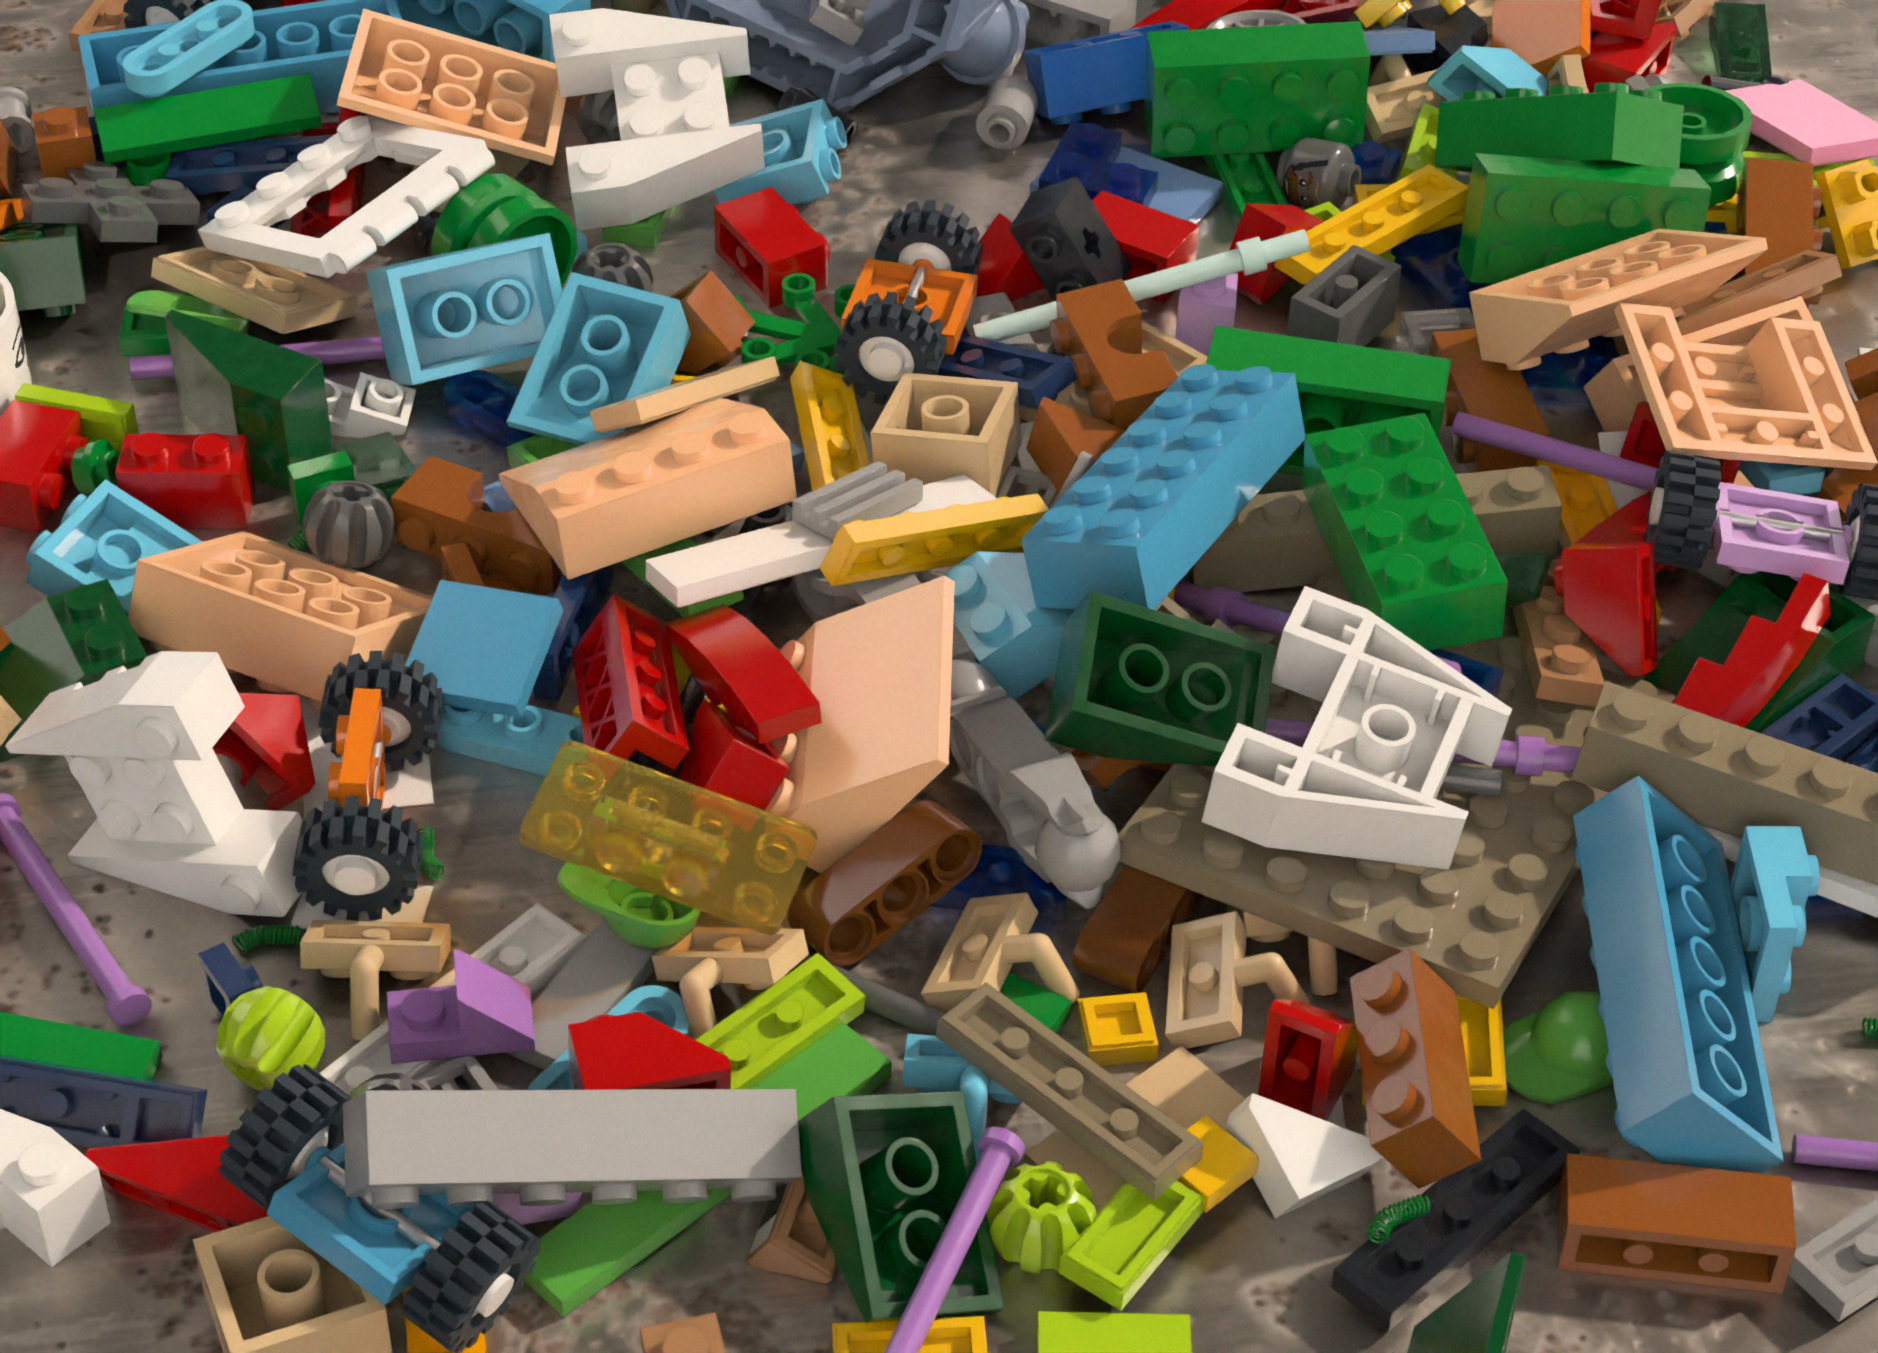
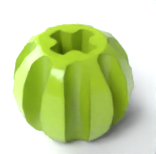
(269, 1035)
(1039, 1215)

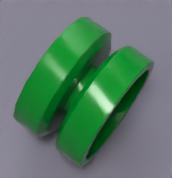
(1713, 134)
(502, 210)

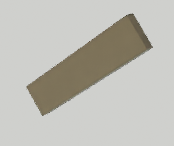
(1070, 1090)

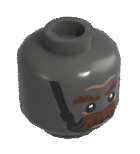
(1318, 173)

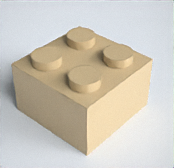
(949, 429)
(283, 1296)

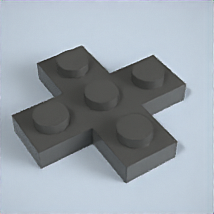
(110, 203)

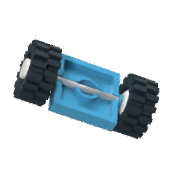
(456, 1258)

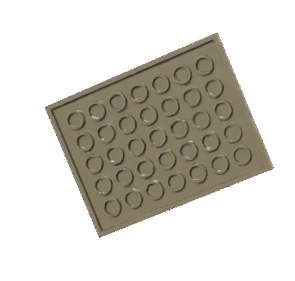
(1461, 920)

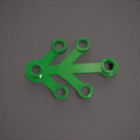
(806, 339)

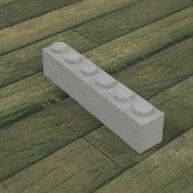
(569, 1143)

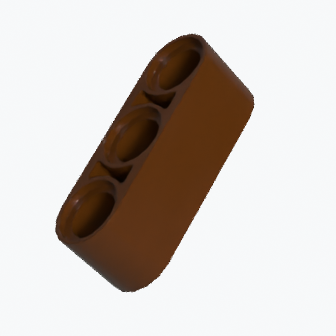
(885, 882)
(1132, 929)

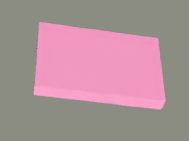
(1809, 123)

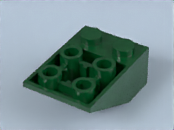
(1836, 649)

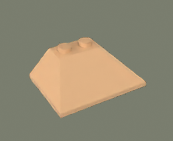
(1748, 403)

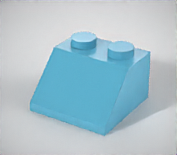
(1001, 620)

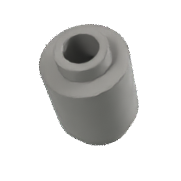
(1007, 112)

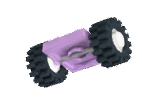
(1761, 527)

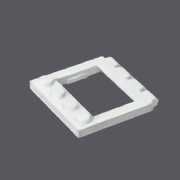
(444, 164)

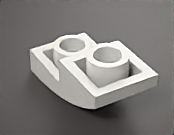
(370, 408)

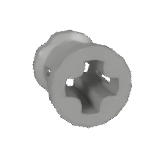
(15, 116)

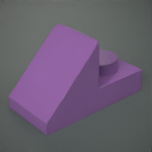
(473, 1018)

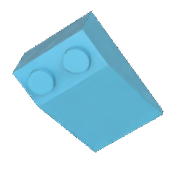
(465, 308)
(598, 351)

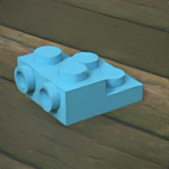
(797, 154)
(102, 541)
(1769, 901)

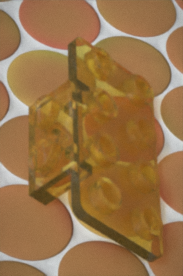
(669, 837)

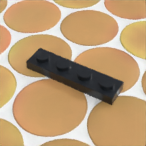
(1465, 1216)

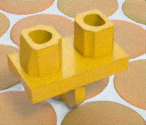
(1851, 211)

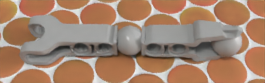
(1005, 757)

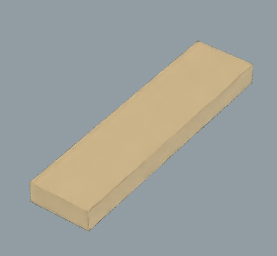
(684, 395)

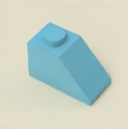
(1485, 70)

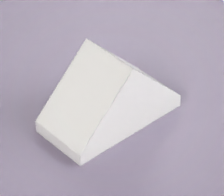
(1298, 1152)

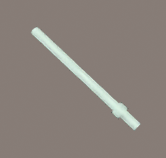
(1249, 257)

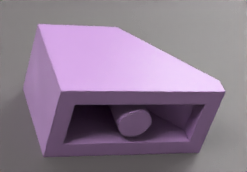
(1203, 308)

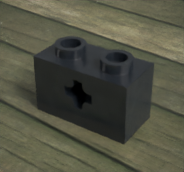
(1068, 239)

